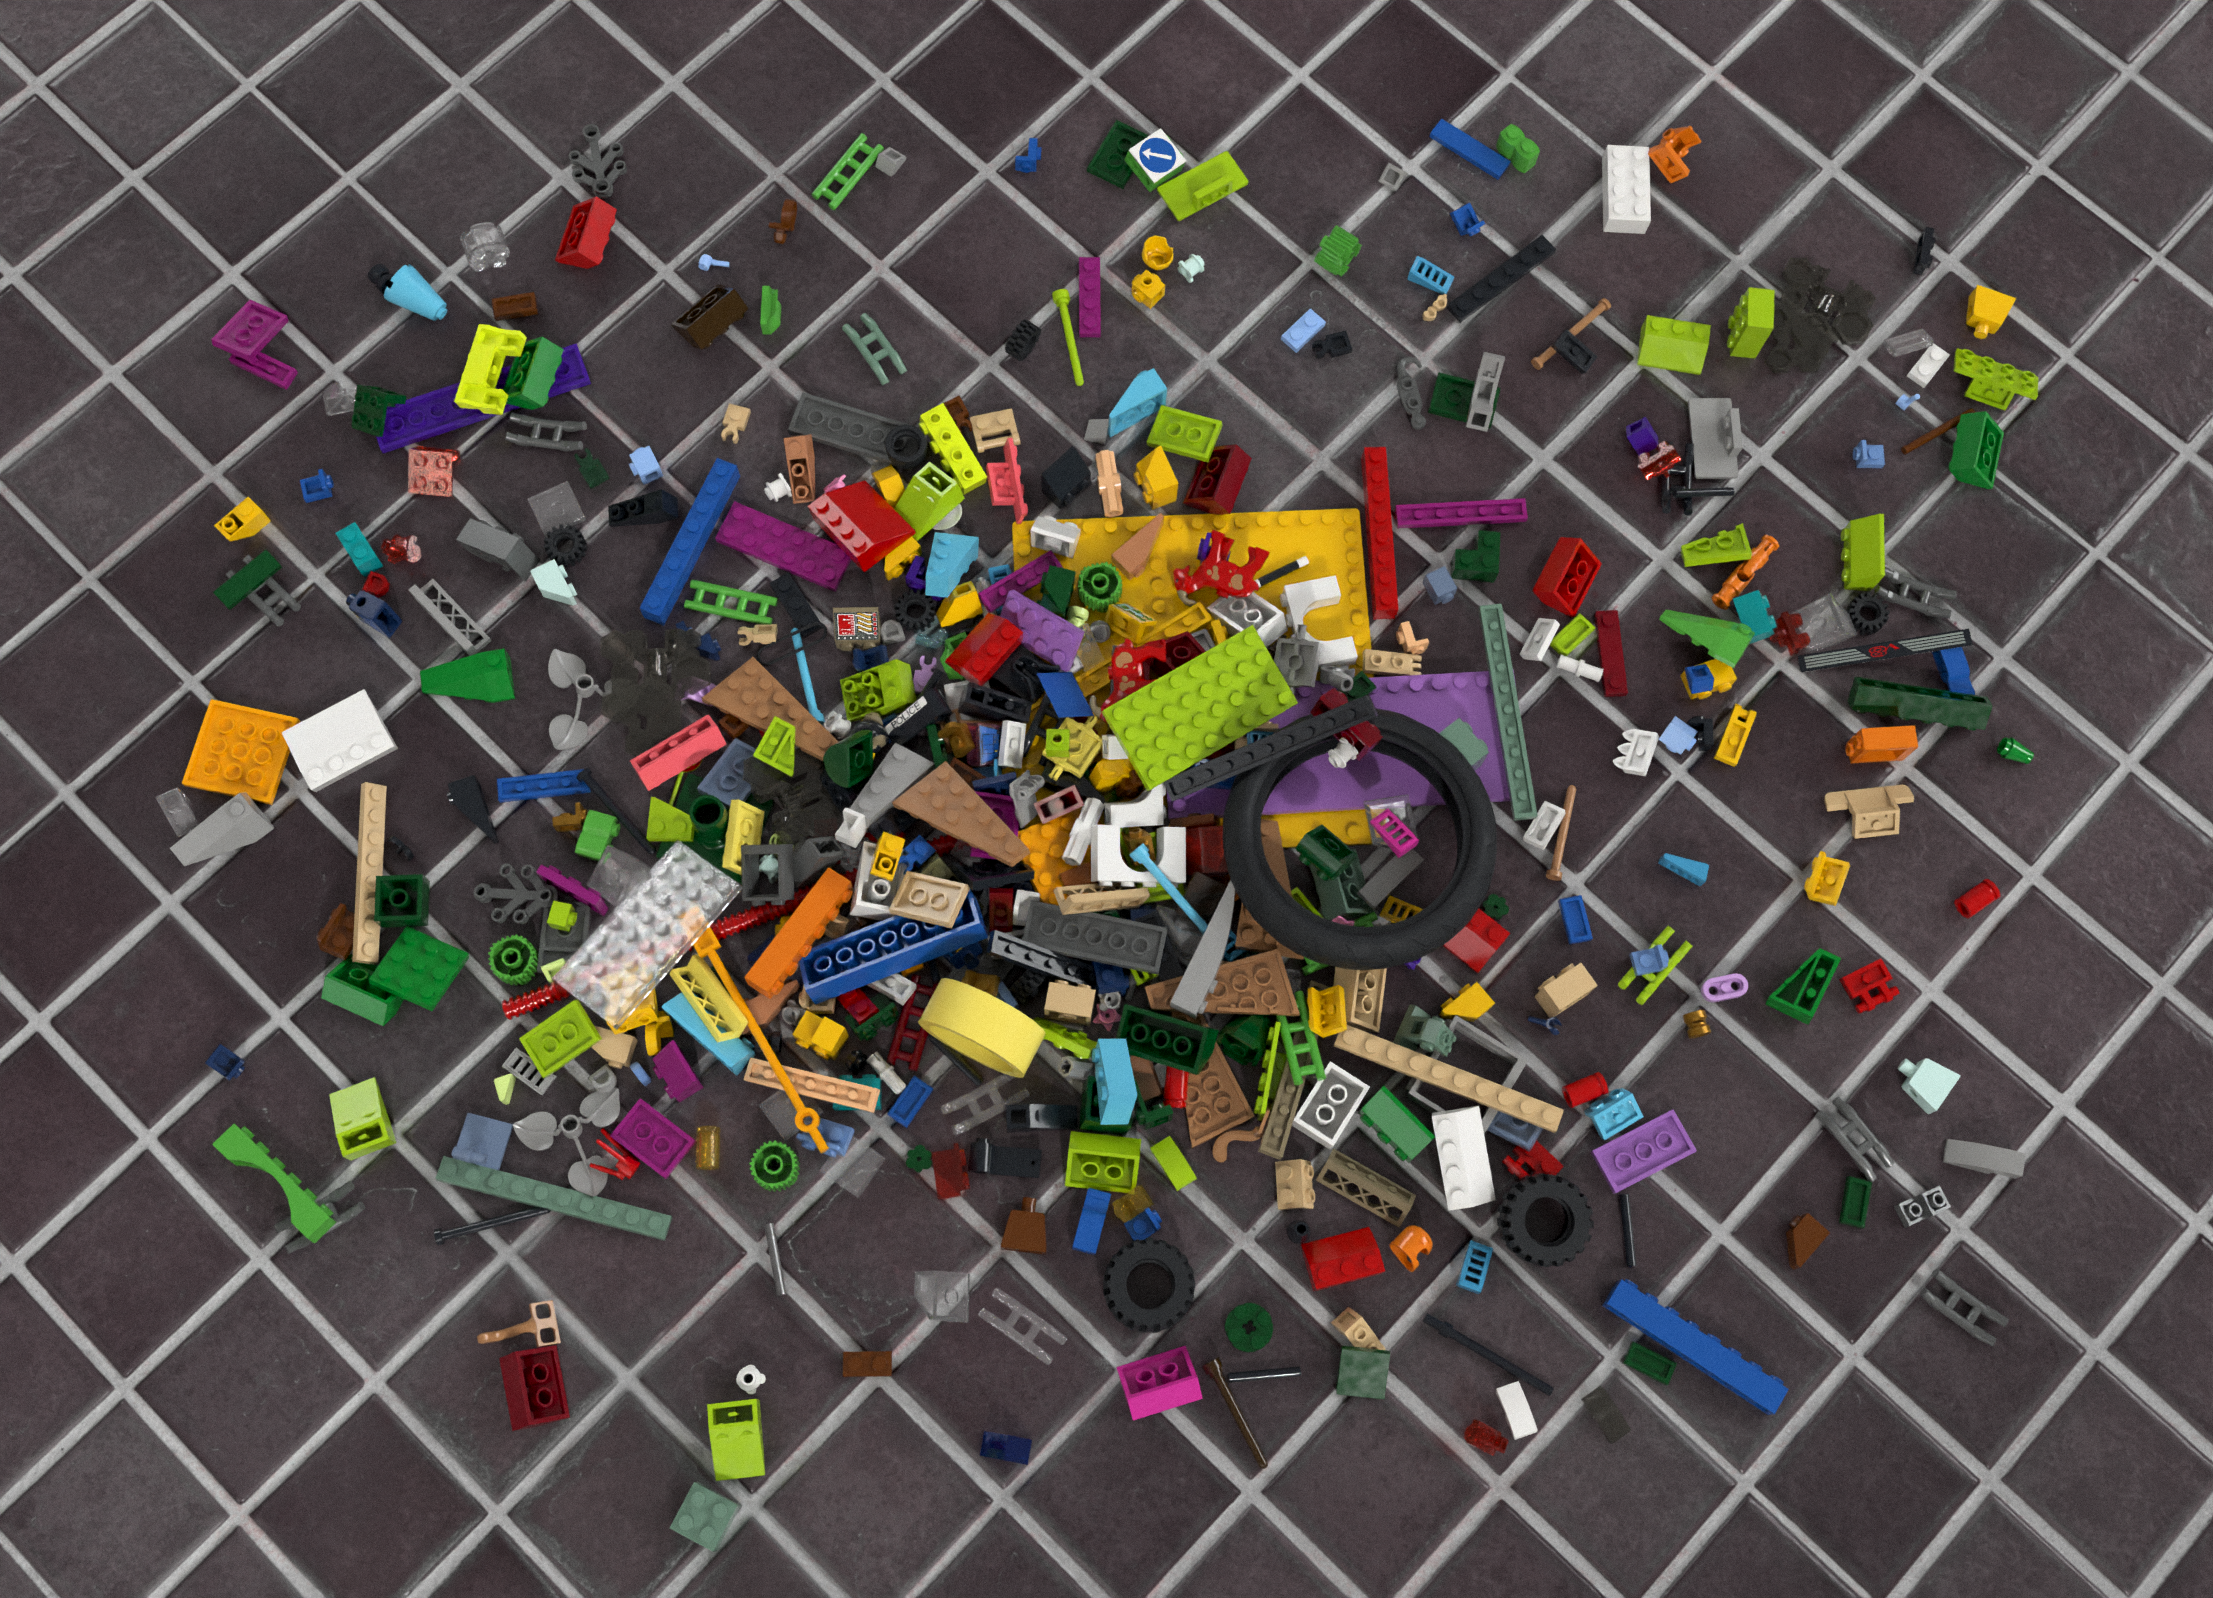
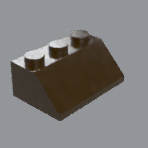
(710, 316)

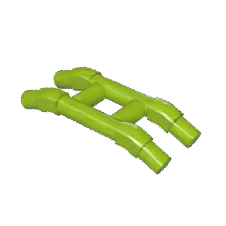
(1656, 980)

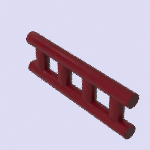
(901, 1030)

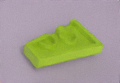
(1721, 548)
(1072, 1041)

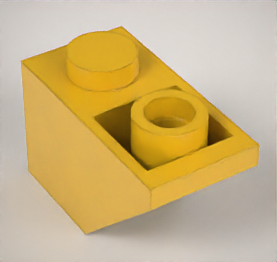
(242, 521)
(901, 558)
(960, 605)
(886, 856)
(1469, 1005)

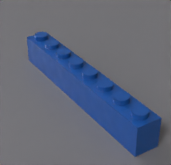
(690, 542)
(1696, 1347)

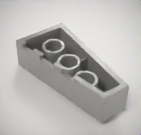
(893, 777)

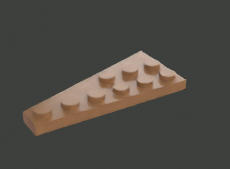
(758, 697)
(957, 810)
(1249, 933)
(1244, 987)
(1213, 1096)

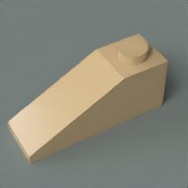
(616, 1048)

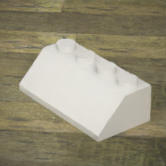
(1463, 1157)

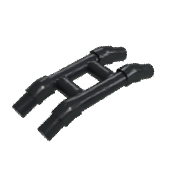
(1686, 471)
(1035, 728)

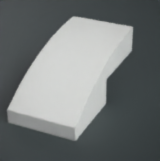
(1516, 1410)

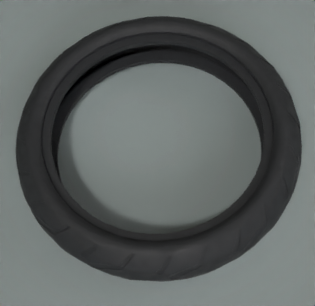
(1379, 945)

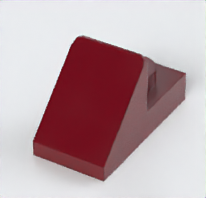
(1001, 909)

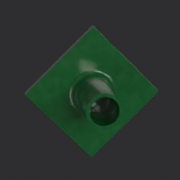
(710, 823)

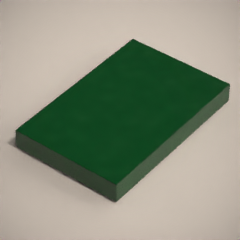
(1109, 159)
(1453, 397)

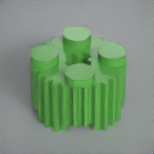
(1337, 251)
(1090, 581)
(513, 948)
(764, 1158)

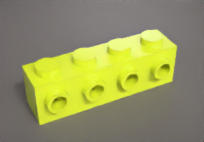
(952, 448)

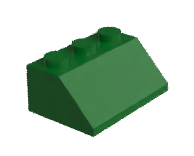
(533, 374)
(1976, 450)
(350, 989)
(1395, 1125)

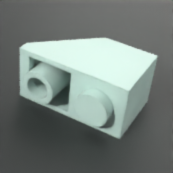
(552, 584)

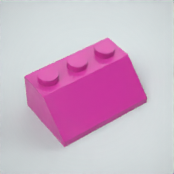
(1159, 1383)

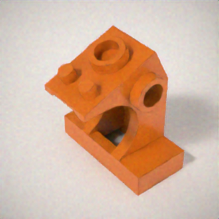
(1674, 146)

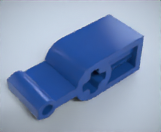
(1954, 670)
(1091, 1221)

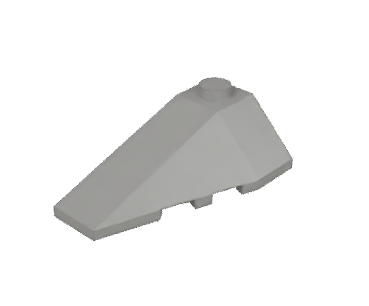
(228, 828)

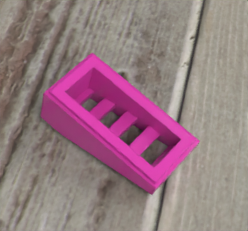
(1398, 849)

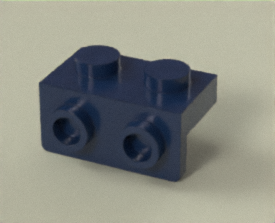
(1110, 978)

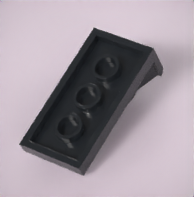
(1020, 676)

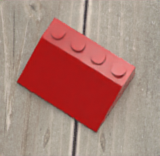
(860, 523)

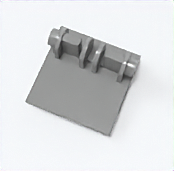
(1023, 795)

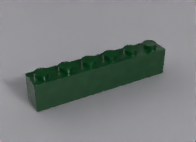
(1919, 703)

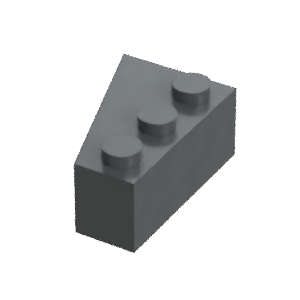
(498, 546)

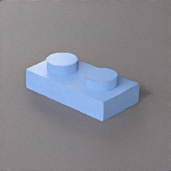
(1303, 330)

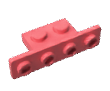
(1005, 482)

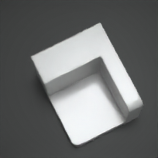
(852, 828)
(1022, 905)

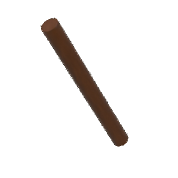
(1933, 433)

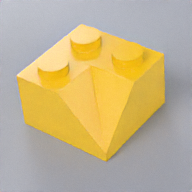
(1156, 479)

